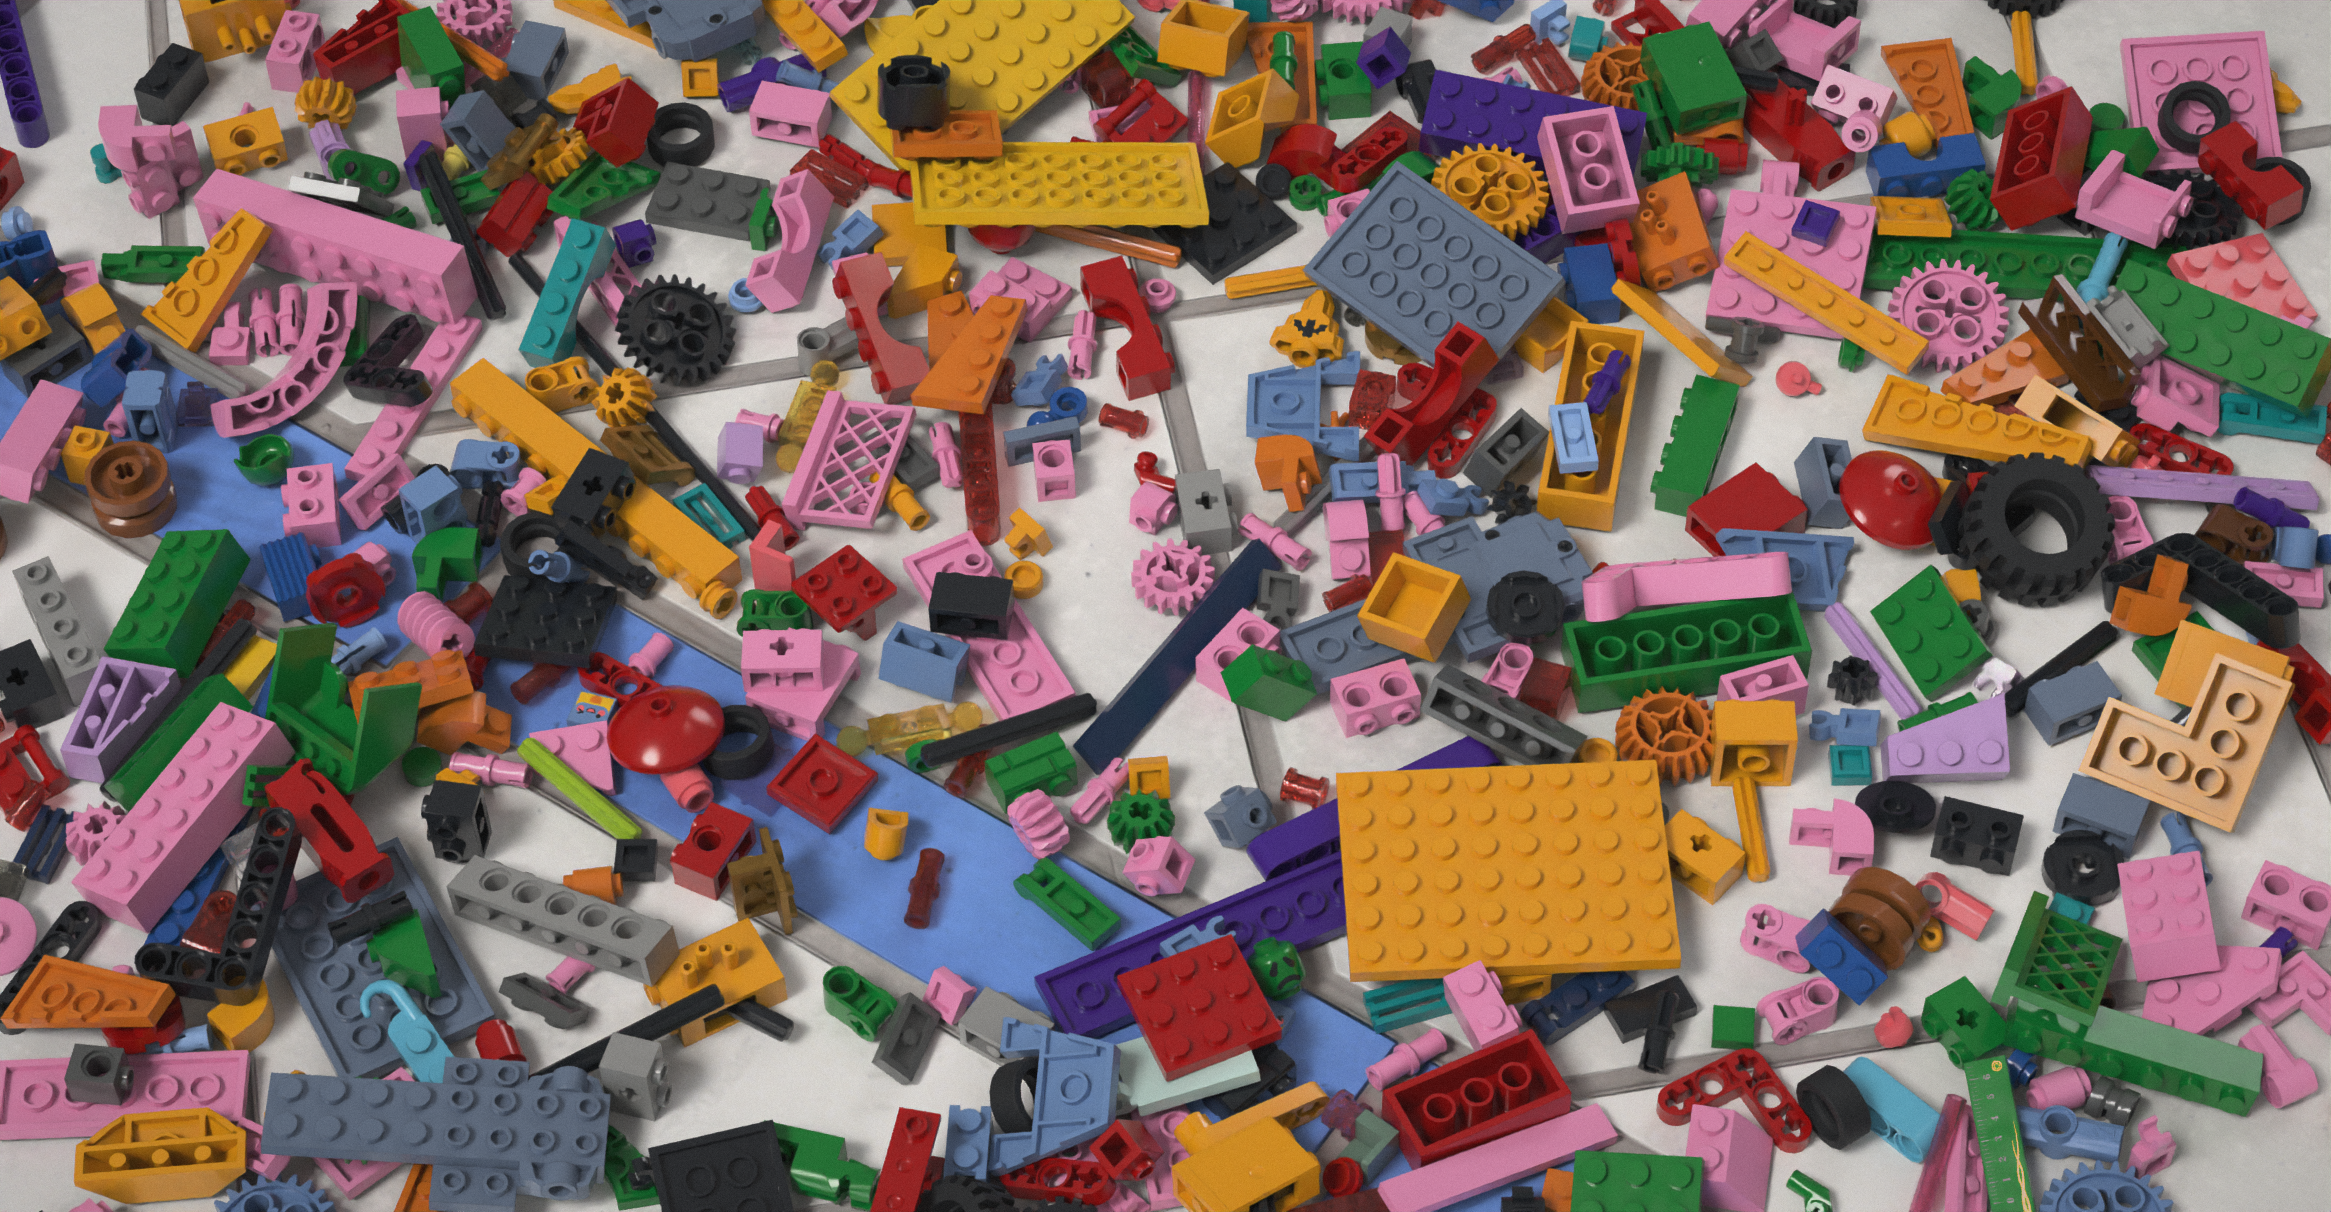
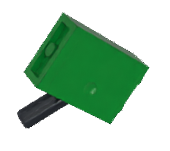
(1698, 79)

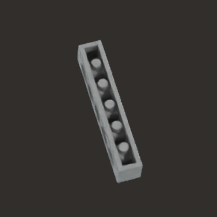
(563, 920)

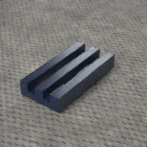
(39, 848)

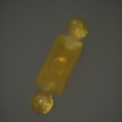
(803, 413)
(906, 728)

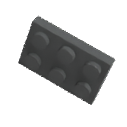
(344, 193)
(705, 201)

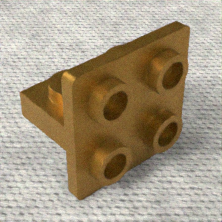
(762, 884)

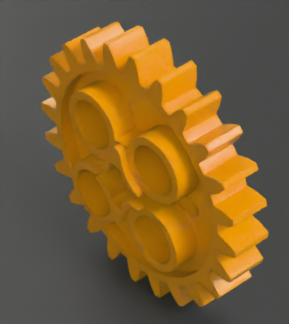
(1502, 202)

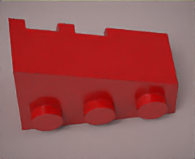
(366, 50)

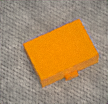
(1547, 335)

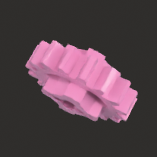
(476, 18)
(1172, 576)

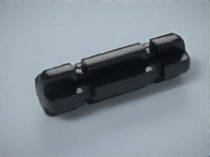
(489, 512)

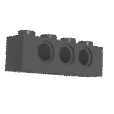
(1500, 720)

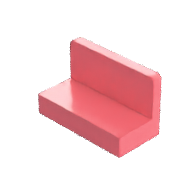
(770, 564)

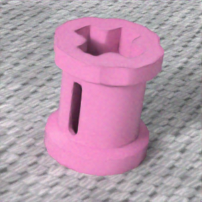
(514, 499)

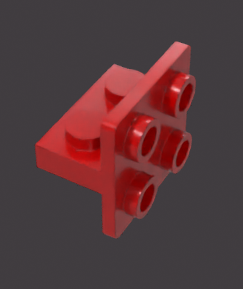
(845, 592)

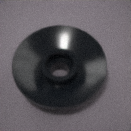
(1896, 806)

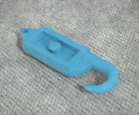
(410, 1032)

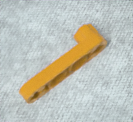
(1288, 1109)

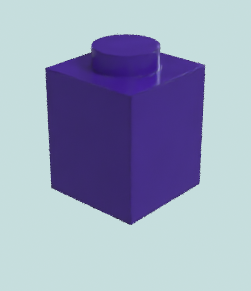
(1383, 57)

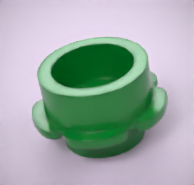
(1850, 355)

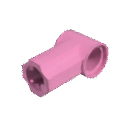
(1779, 177)
(2282, 1075)

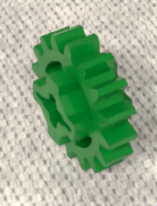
(1678, 158)

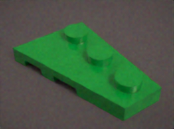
(1141, 59)
(599, 186)

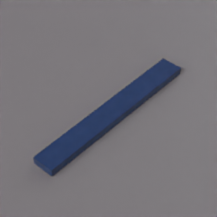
(1174, 659)

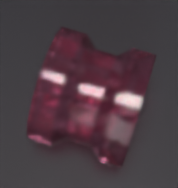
(1342, 1113)

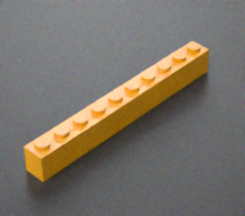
(555, 449)

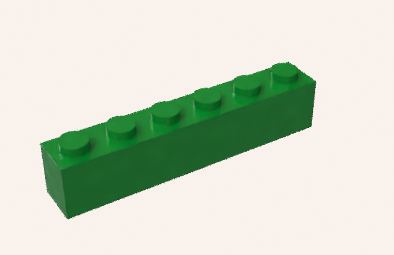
(2141, 1054)

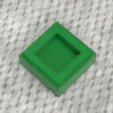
(1732, 1027)

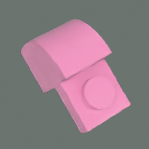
(130, 142)
(1347, 538)
(1843, 830)

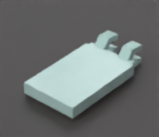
(1149, 1092)

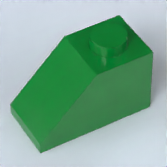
(405, 955)

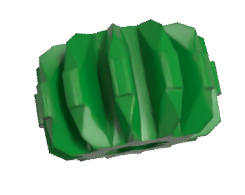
(1971, 201)
(1139, 818)

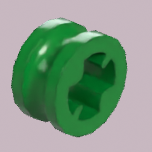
(1297, 188)

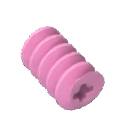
(434, 625)

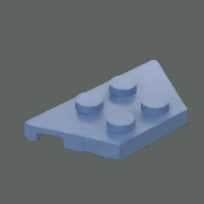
(1814, 560)

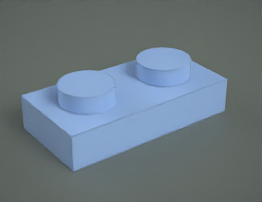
(1573, 437)

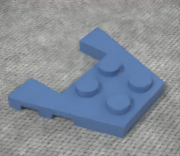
(1290, 402)
(1071, 1097)

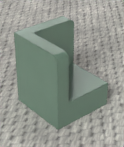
(1373, 1145)

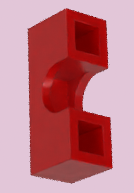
(2264, 196)
(2310, 692)

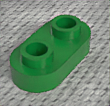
(366, 169)

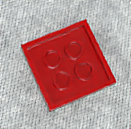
(1199, 1007)

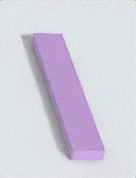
(2199, 486)

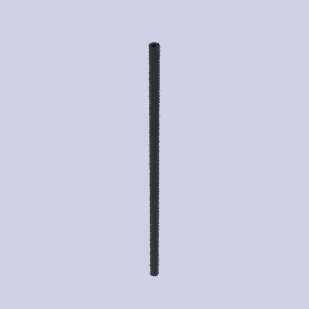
(654, 418)

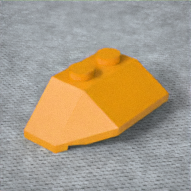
(162, 1156)

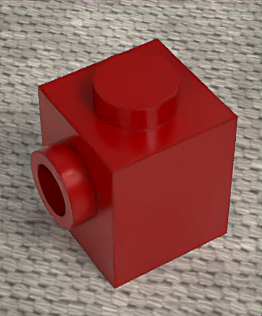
(1127, 1151)

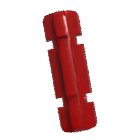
(845, 154)

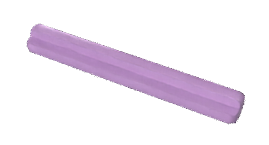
(1862, 647)

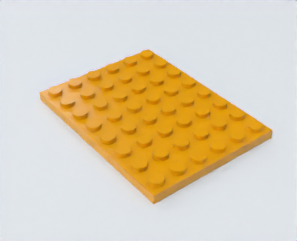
(1506, 870)

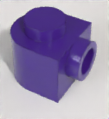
(634, 242)

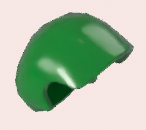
(265, 460)

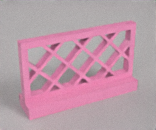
(817, 462)

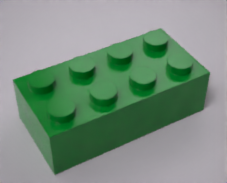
(179, 600)

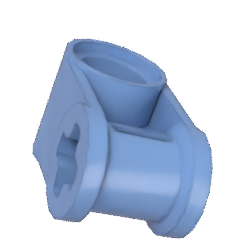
(484, 461)
(2294, 547)

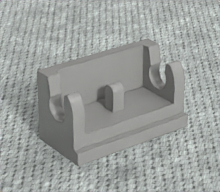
(2128, 326)

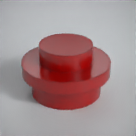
(1343, 1177)

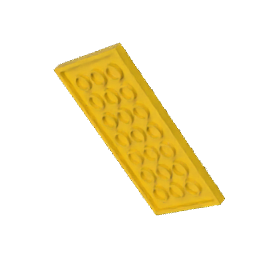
(997, 55)
(1063, 186)

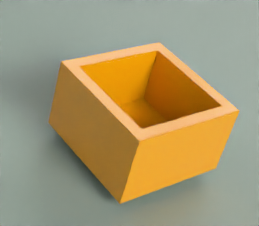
(1203, 37)
(1414, 607)

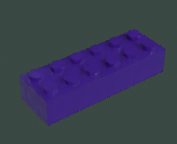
(1488, 112)

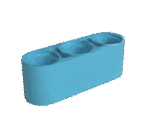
(1894, 1110)

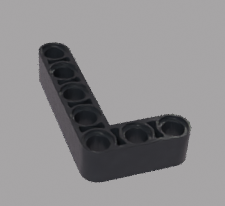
(2215, 582)
(243, 924)

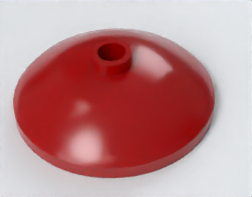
(1890, 498)
(665, 729)

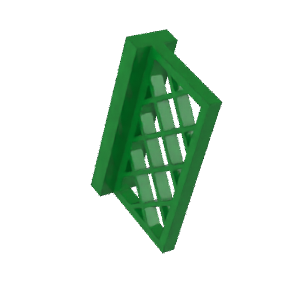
(2030, 952)

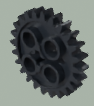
(2211, 216)
(675, 330)

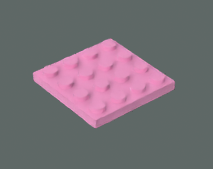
(2229, 61)
(1771, 220)

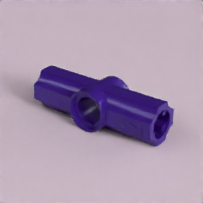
(742, 89)

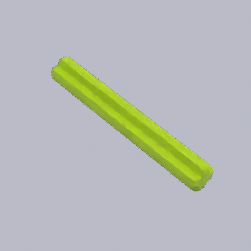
(578, 790)

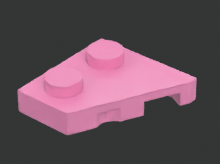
(583, 751)

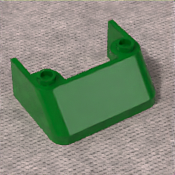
(312, 715)

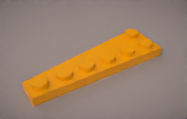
(1921, 419)

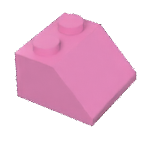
(1734, 1157)

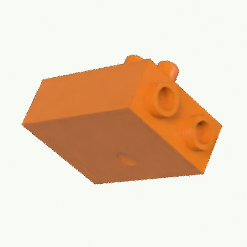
(1671, 234)

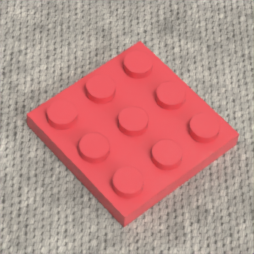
(2246, 273)

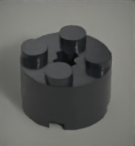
(913, 93)

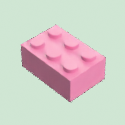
(1587, 169)
(2168, 916)

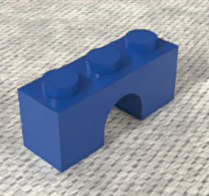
(1898, 174)

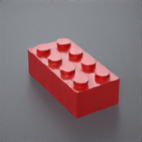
(2041, 159)
(1475, 1100)

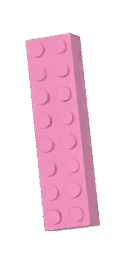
(341, 245)

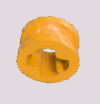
(718, 599)

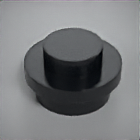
(1273, 181)

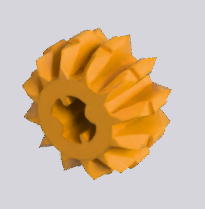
(325, 100)
(624, 398)

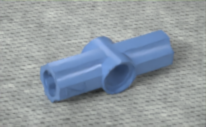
(2080, 1136)

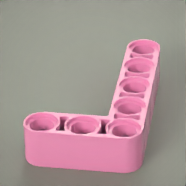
(1624, 586)

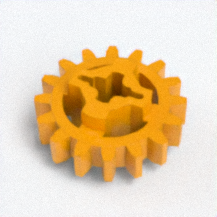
(558, 156)

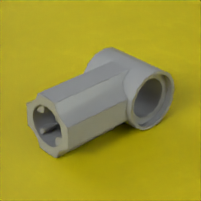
(824, 344)

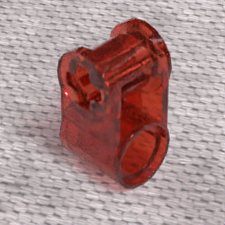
(211, 922)

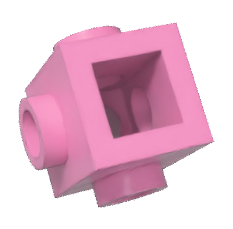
(1158, 866)

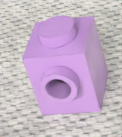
(740, 452)

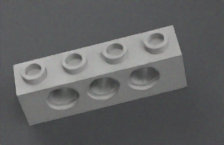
(58, 626)

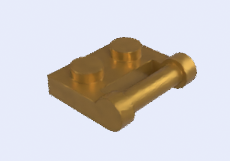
(519, 148)
(647, 455)

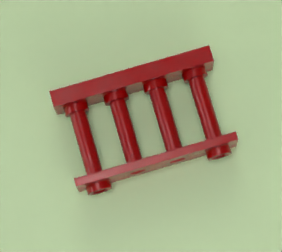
(909, 1162)

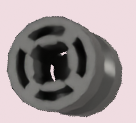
(2112, 1103)

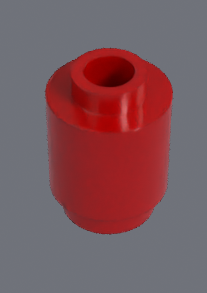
(1730, 152)
(498, 1042)

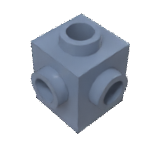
(1240, 816)

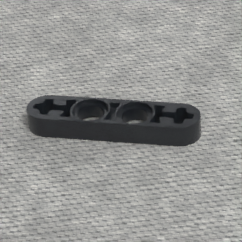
(59, 934)

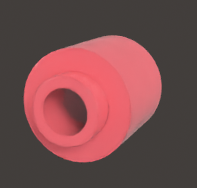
(689, 788)

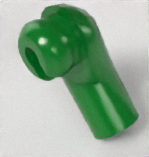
(1816, 1196)

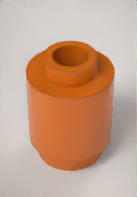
(596, 882)

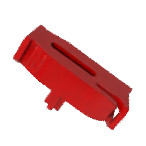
(1797, 134)
(331, 831)

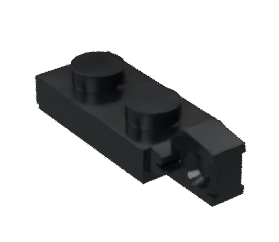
(605, 560)

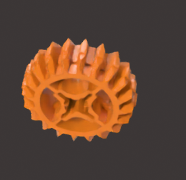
(1610, 75)
(1668, 727)

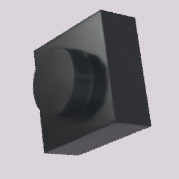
(636, 859)

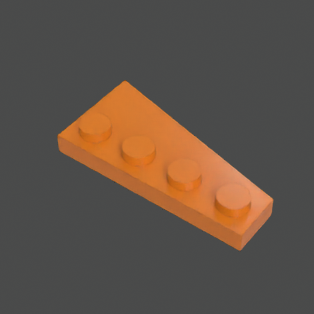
(1261, 48)
(1931, 84)
(975, 359)
(2005, 372)
(85, 996)

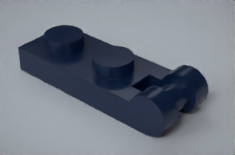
(1575, 1003)

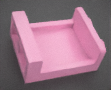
(1805, 43)
(2131, 204)
(804, 711)

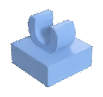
(1550, 22)

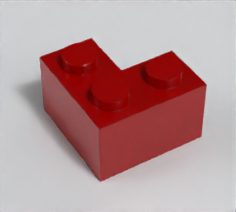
(618, 121)

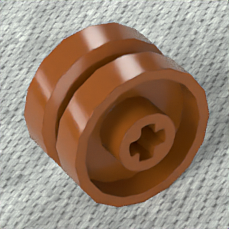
(130, 489)
(1883, 913)

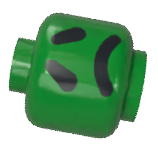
(1277, 968)

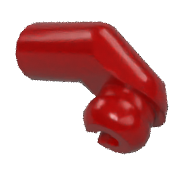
(1146, 470)

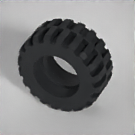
(2063, 495)

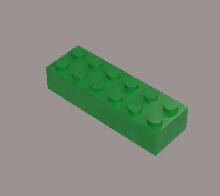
(2231, 340)
(1679, 648)

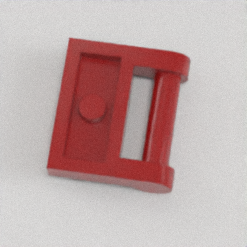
(1157, 125)
(14, 776)

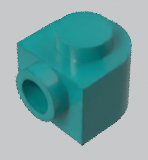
(1587, 38)

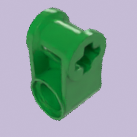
(773, 611)
(863, 1007)

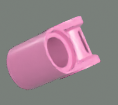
(2129, 529)
(1501, 673)
(1776, 937)
(1794, 1014)

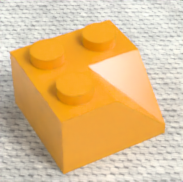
(1246, 114)
(1753, 741)

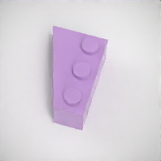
(115, 714)
(1951, 748)

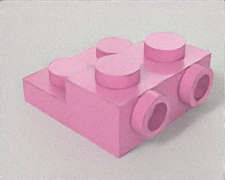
(157, 182)
(1018, 280)
(2176, 394)

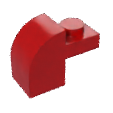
(1306, 150)

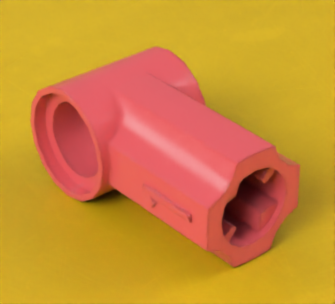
(1957, 906)

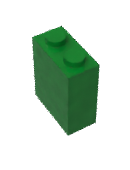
(429, 54)

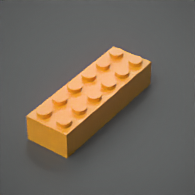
(1591, 496)

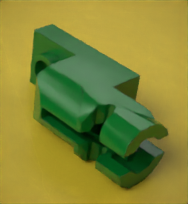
(822, 1167)

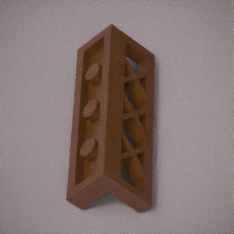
(2078, 353)

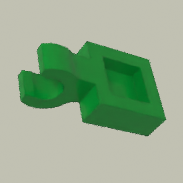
(763, 222)

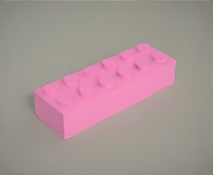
(181, 818)

